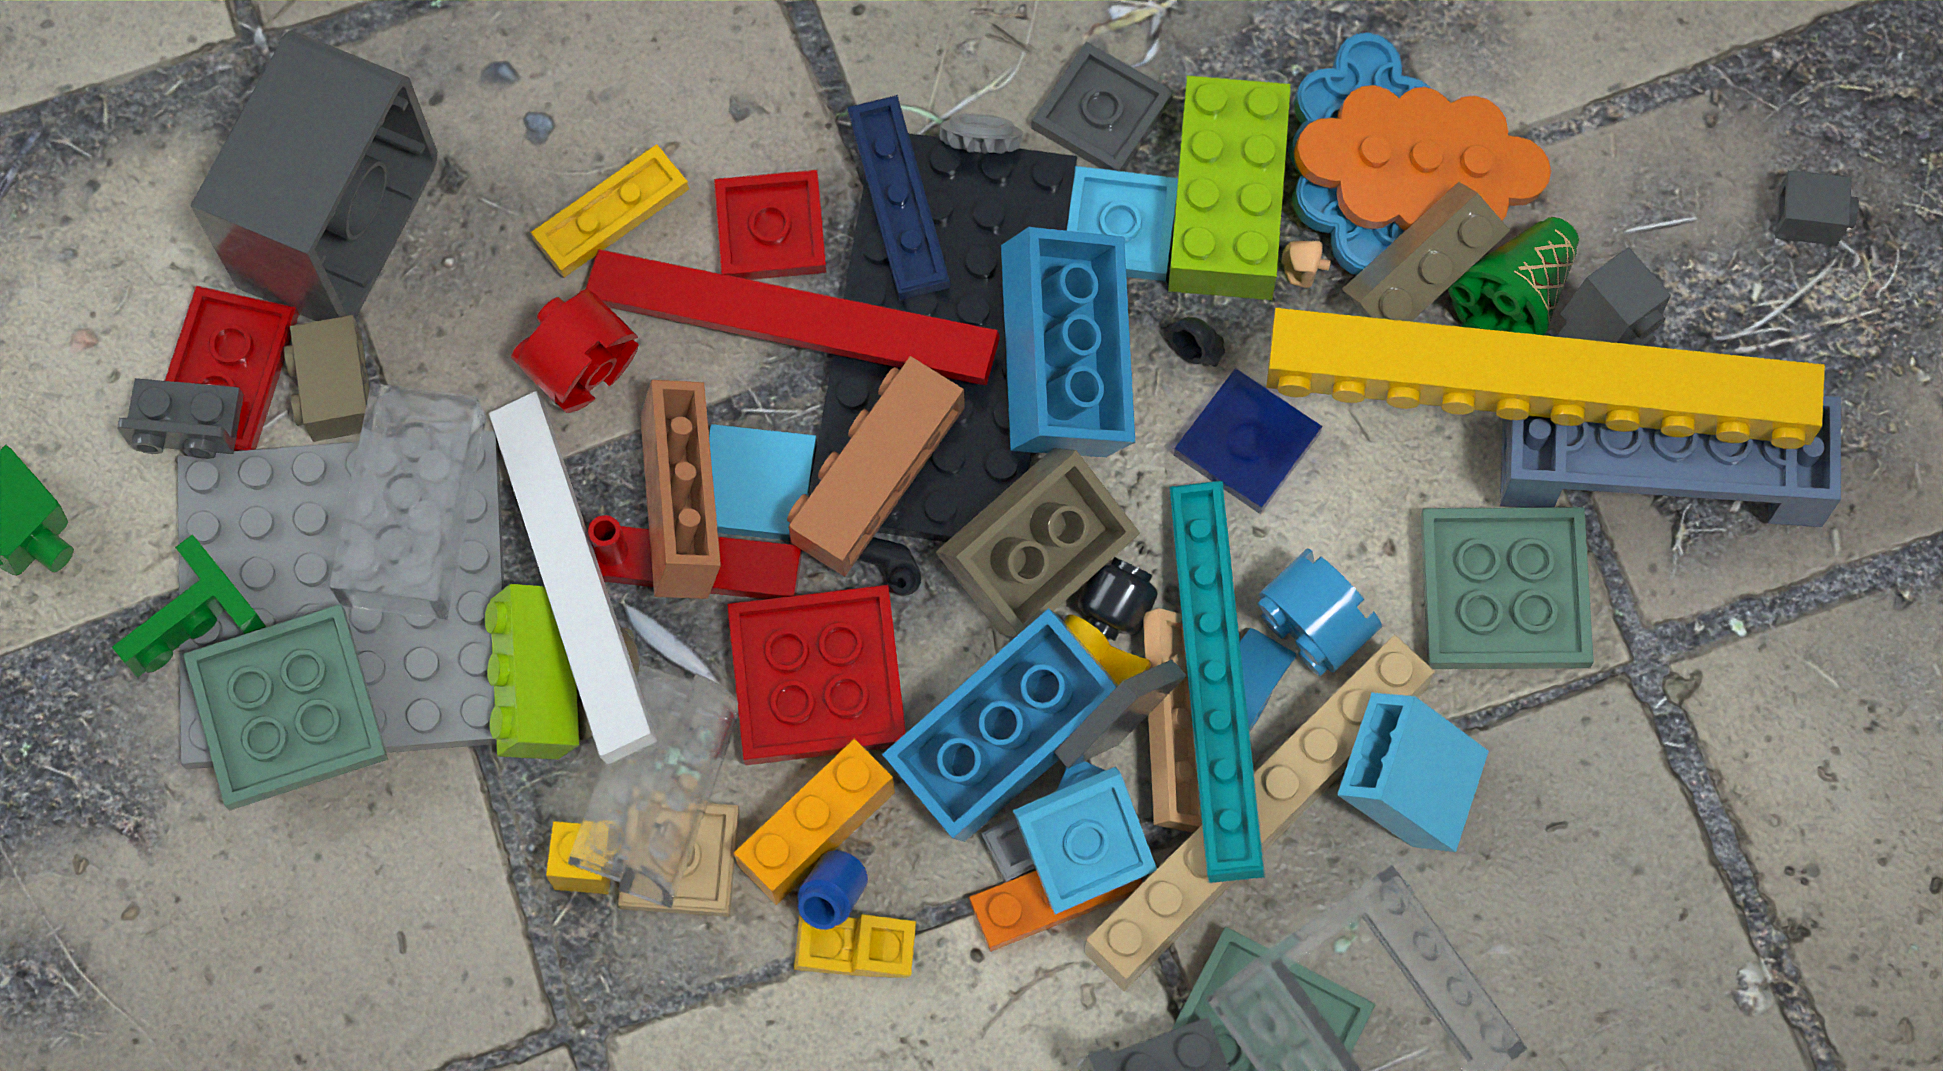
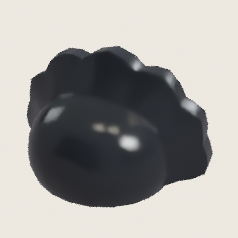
(1195, 341)

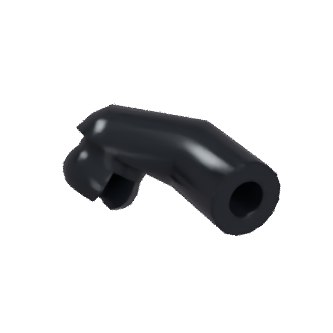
(896, 563)

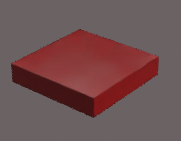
(770, 225)

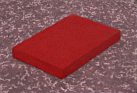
(235, 344)

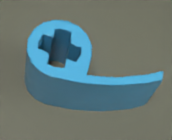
(1263, 667)

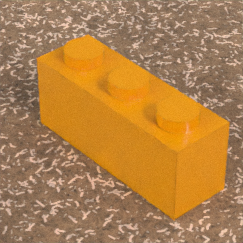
(815, 821)

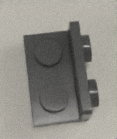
(182, 417)

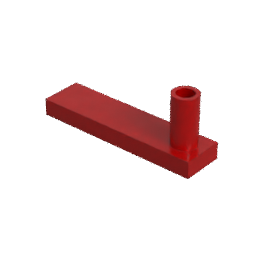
(746, 566)

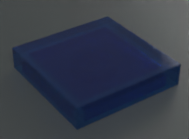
(1247, 440)

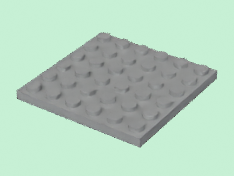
(276, 533)

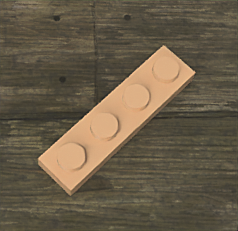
(1171, 730)

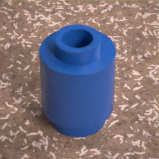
(831, 889)

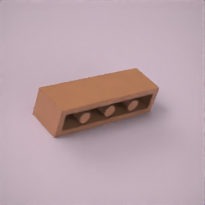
(875, 465)
(679, 489)

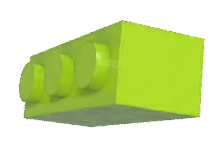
(530, 677)

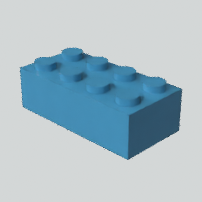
(1067, 342)
(1001, 726)

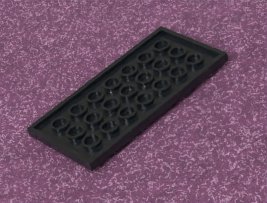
(975, 209)

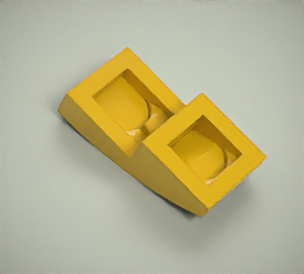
(857, 947)

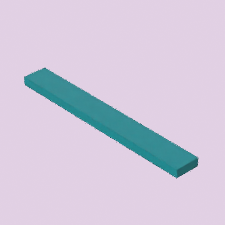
(1216, 684)

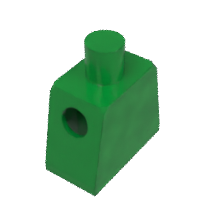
(29, 520)

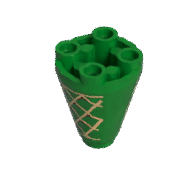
(1518, 281)

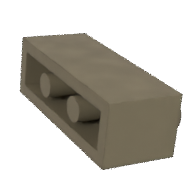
(1427, 257)

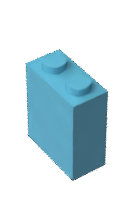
(1413, 772)

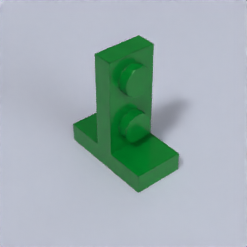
(188, 615)

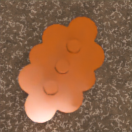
(1406, 152)

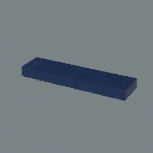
(898, 197)

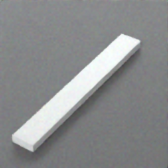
(573, 579)

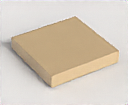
(709, 871)

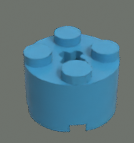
(1318, 611)

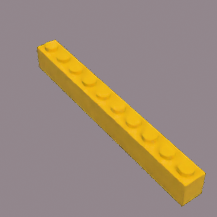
(1546, 378)

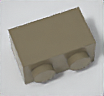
(330, 377)

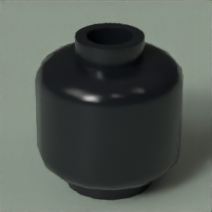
(1118, 598)

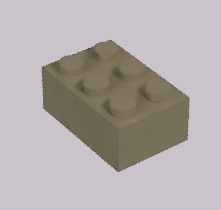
(1038, 541)

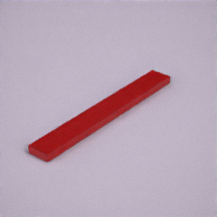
(793, 316)

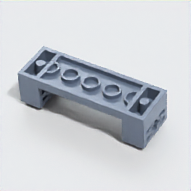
(1550, 457)

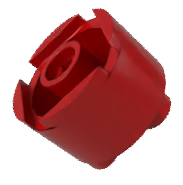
(576, 349)

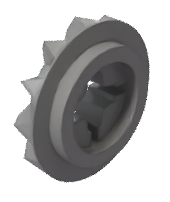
(981, 133)

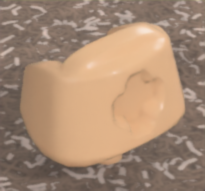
(1302, 260)

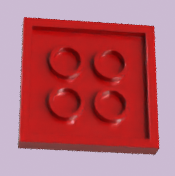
(816, 674)

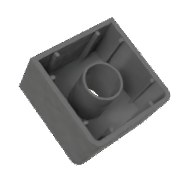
(317, 179)

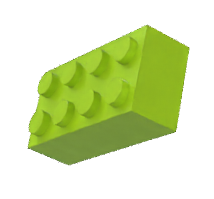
(1230, 188)

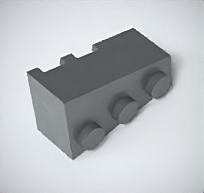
(1616, 304)

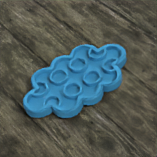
(1359, 62)

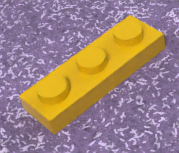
(610, 210)

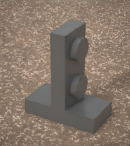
(1182, 1049)

